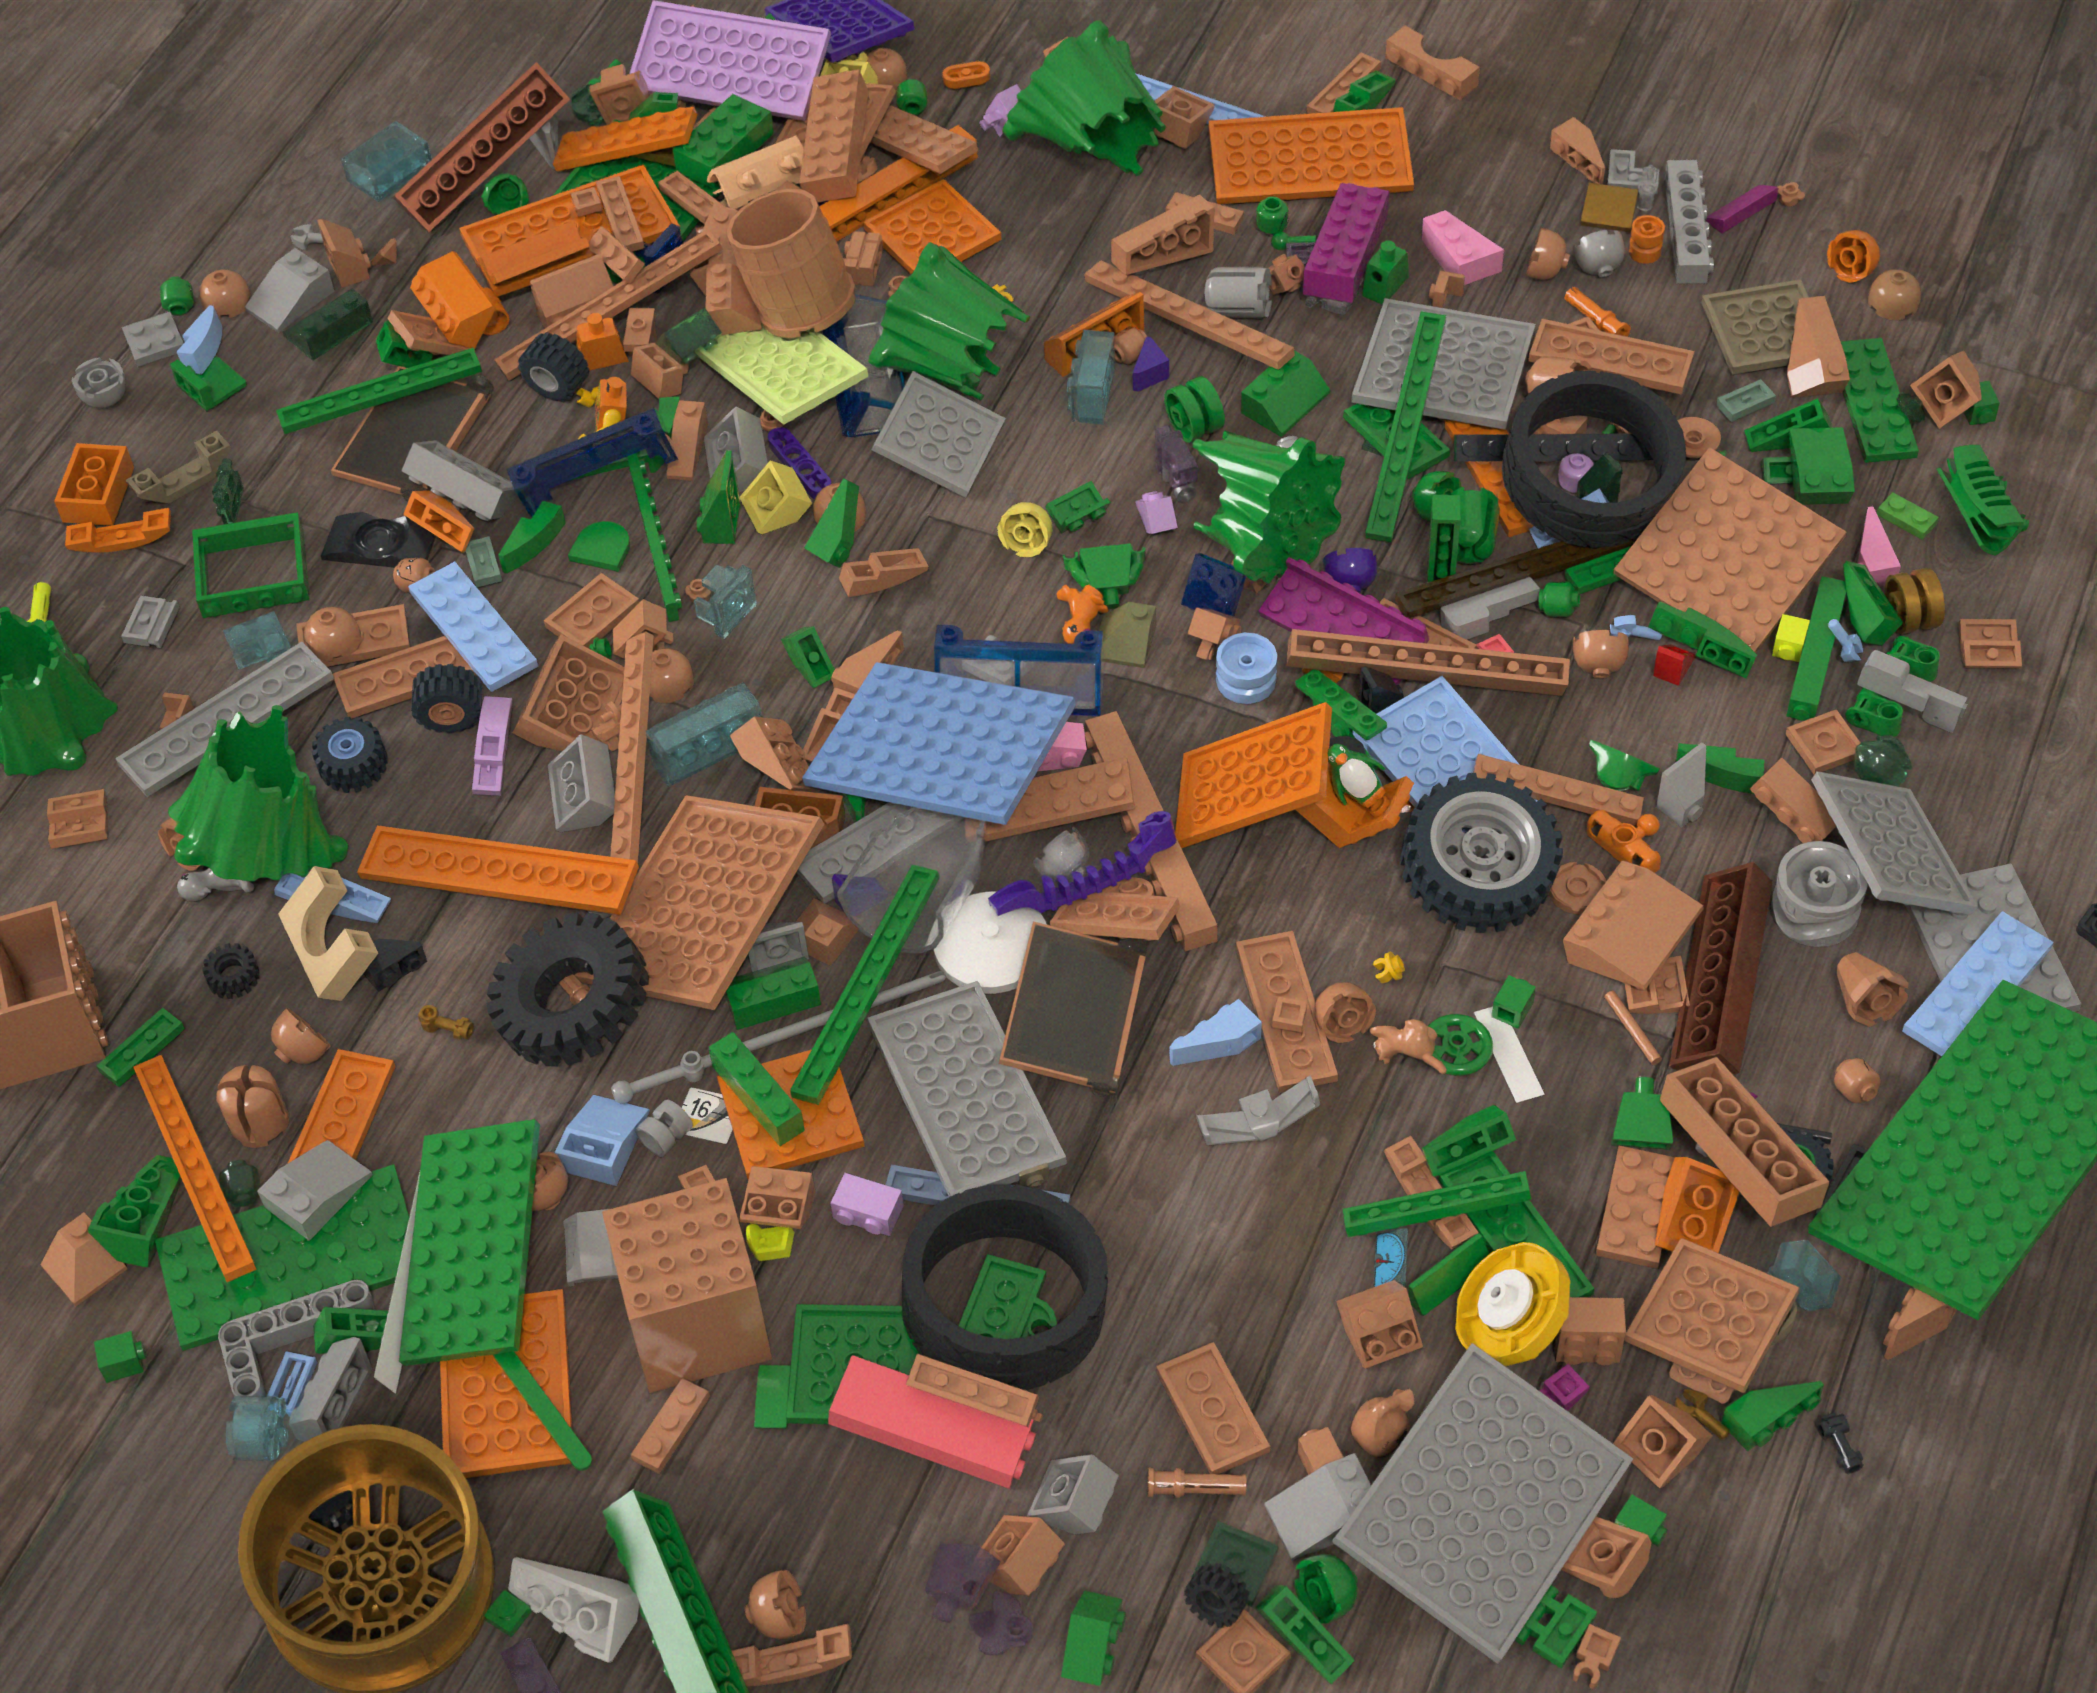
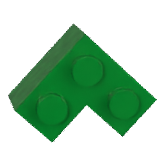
(1091, 1631)

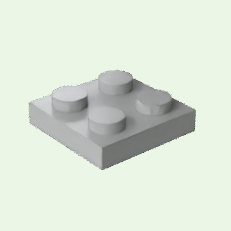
(153, 338)

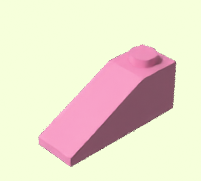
(1876, 550)

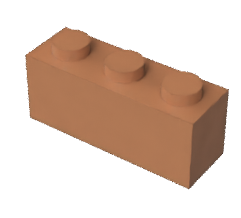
(1794, 802)

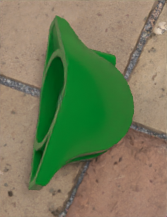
(1620, 770)

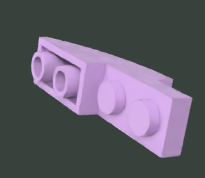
(491, 745)

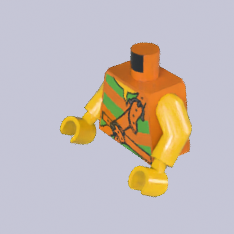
(609, 403)

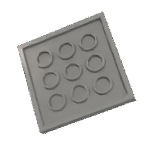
(938, 434)

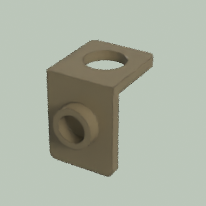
(1034, 1176)

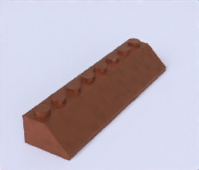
(481, 147)
(1722, 968)

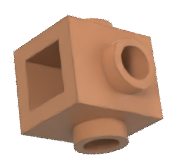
(1286, 274)

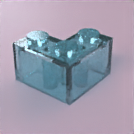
(256, 640)

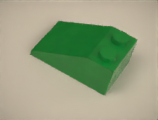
(1821, 466)
(720, 505)

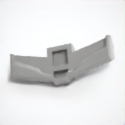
(1260, 1115)

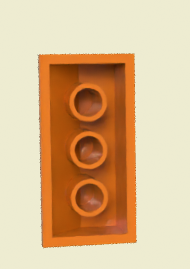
(454, 299)
(1126, 312)

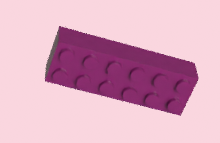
(1346, 242)

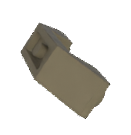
(185, 479)

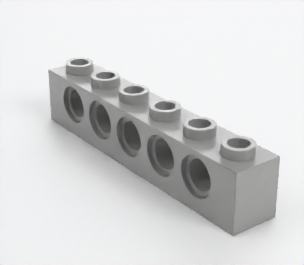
(1687, 221)

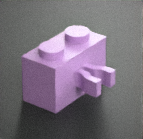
(997, 111)

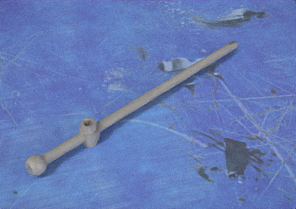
(693, 1065)

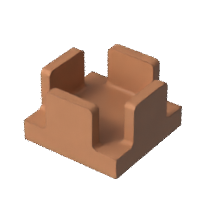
(619, 93)

